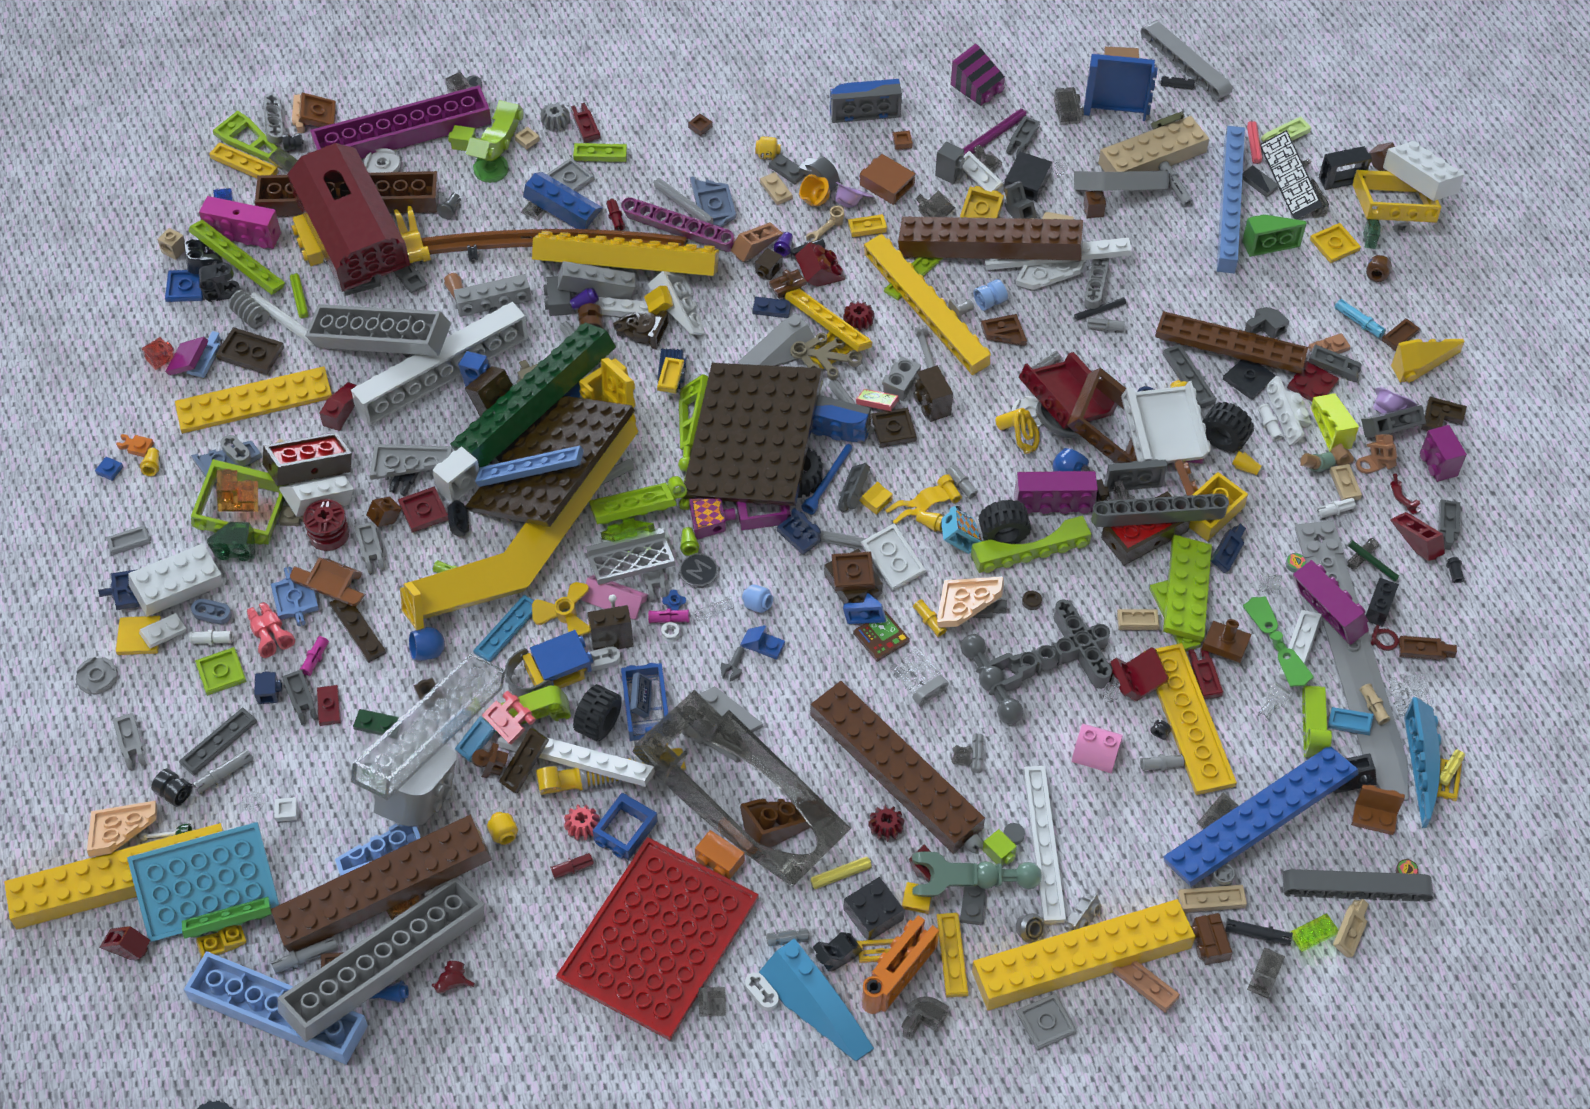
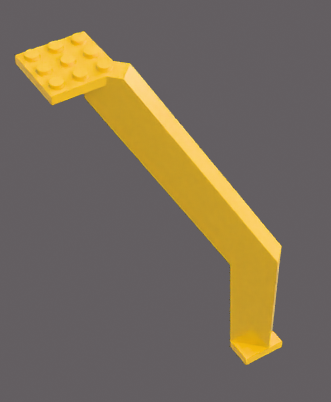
(532, 546)

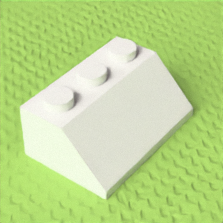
(303, 494)

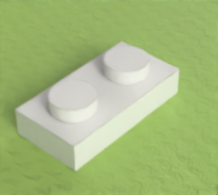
(162, 630)

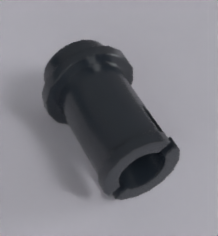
(1455, 569)

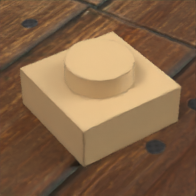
(527, 138)

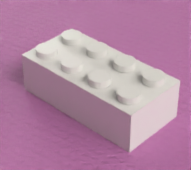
(1423, 170)
(174, 579)

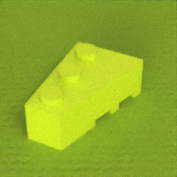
(1334, 421)

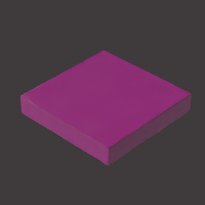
(187, 356)

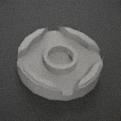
(96, 675)

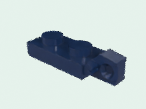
(1228, 548)

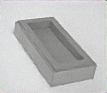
(128, 540)

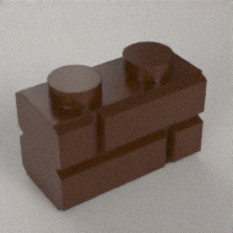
(1211, 939)

